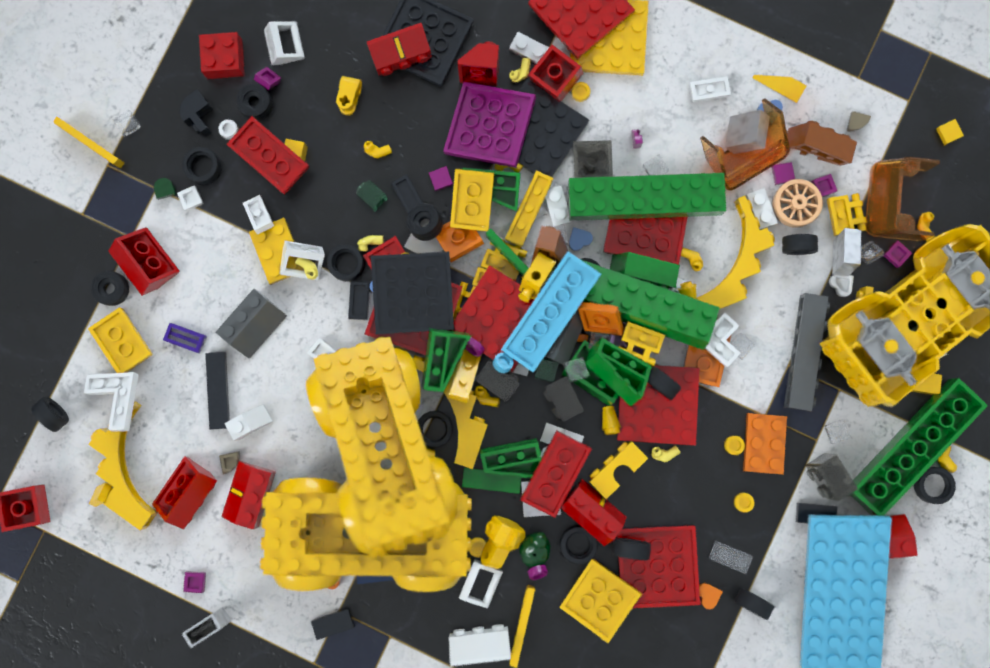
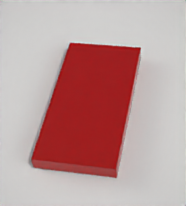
(268, 155)
(555, 474)

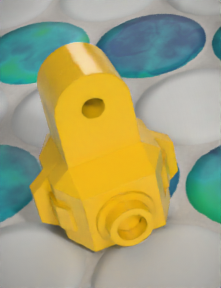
(503, 537)

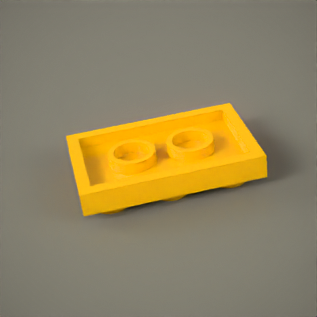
(472, 199)
(270, 247)
(120, 341)

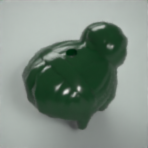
(537, 544)

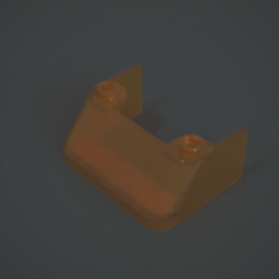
(747, 165)
(885, 198)

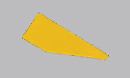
(785, 86)

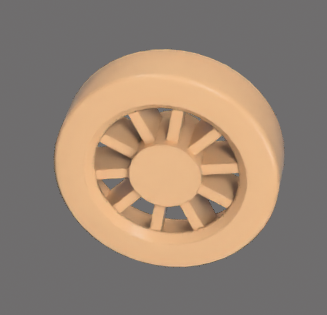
(797, 203)

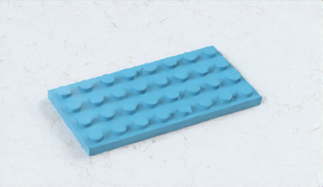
(845, 591)

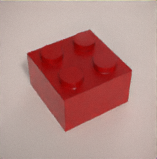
(221, 55)
(556, 73)
(23, 508)

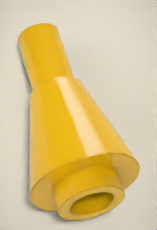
(688, 289)

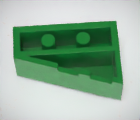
(505, 188)
(646, 269)
(441, 357)
(620, 370)
(593, 383)
(512, 459)

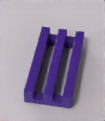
(199, 343)

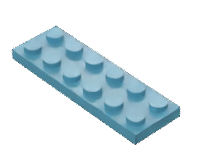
(551, 311)

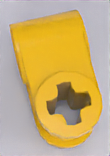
(348, 92)

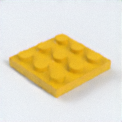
(600, 600)

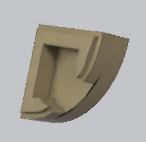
(857, 121)
(229, 461)

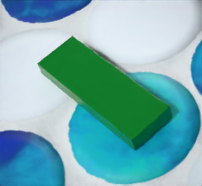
(507, 252)
(479, 480)

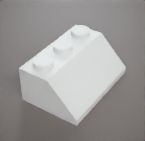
(479, 645)

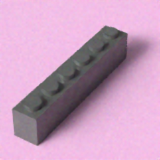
(806, 352)

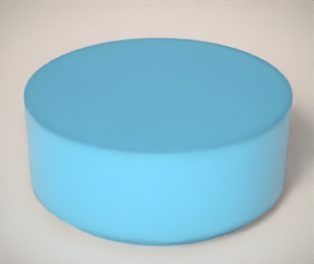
(503, 362)

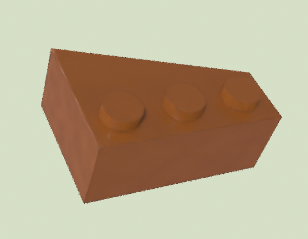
(822, 142)
(551, 244)

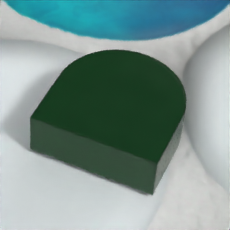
(164, 188)

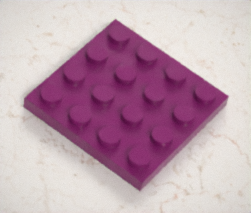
(489, 124)

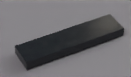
(217, 390)

